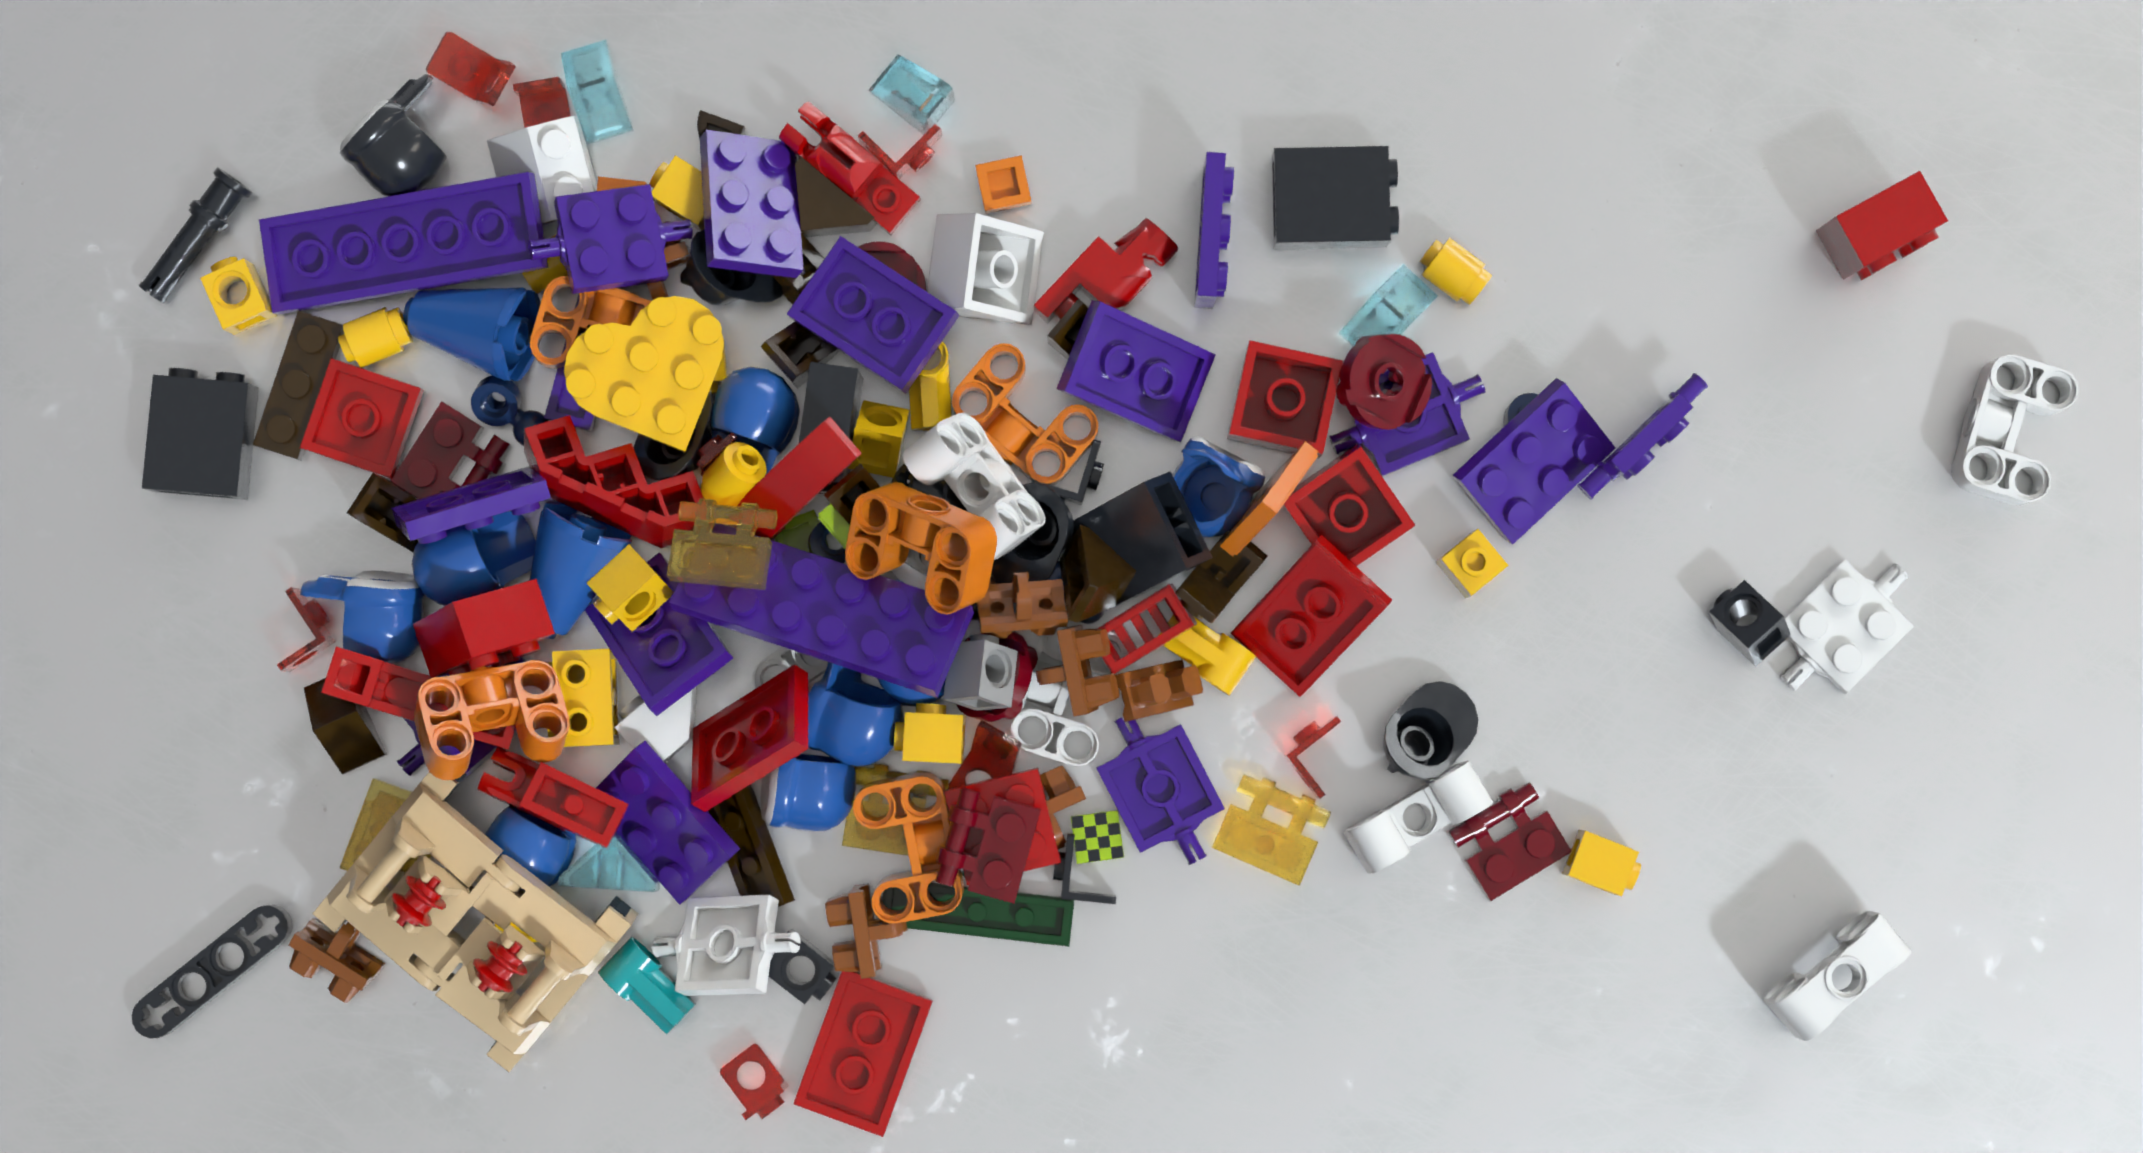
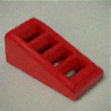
(1184, 618)

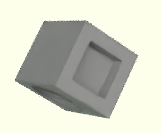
(982, 674)

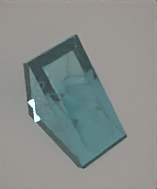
(596, 92)
(913, 93)
(1390, 307)
(610, 869)

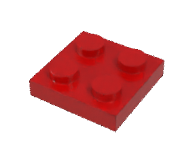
(362, 418)
(1020, 787)

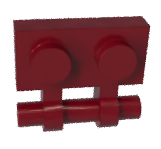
(442, 449)
(1003, 847)
(1517, 854)

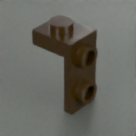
(1218, 580)

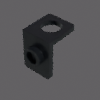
(1089, 480)
(1063, 871)

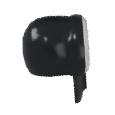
(392, 148)

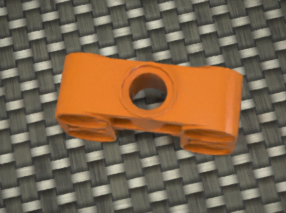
(593, 308)
(1010, 431)
(901, 518)
(487, 701)
(924, 833)

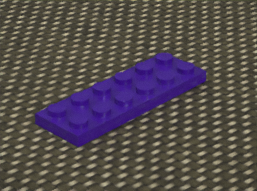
(402, 243)
(836, 617)

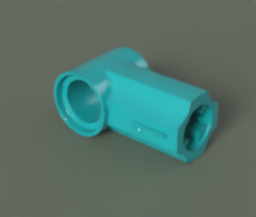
(638, 977)

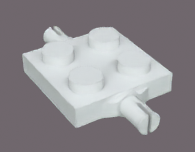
(1845, 627)
(726, 945)

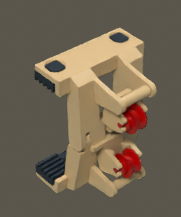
(431, 901)

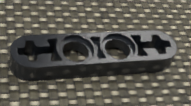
(214, 973)

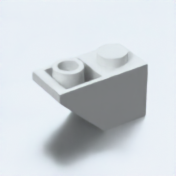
(665, 732)

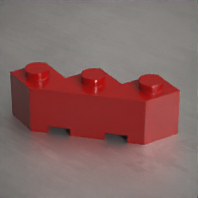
(608, 483)

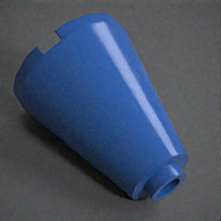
(478, 326)
(566, 556)

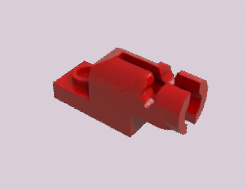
(852, 169)
(1109, 273)
(555, 798)

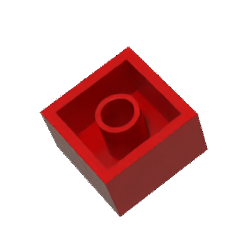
(1890, 221)
(1284, 398)
(1349, 507)
(484, 630)

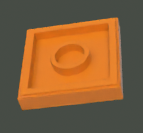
(1270, 499)

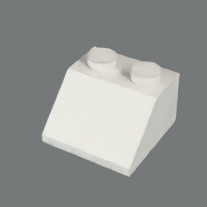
(552, 152)
(985, 267)

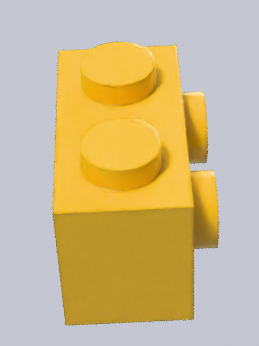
(589, 694)
(931, 735)

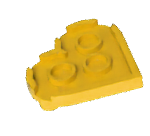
(650, 372)

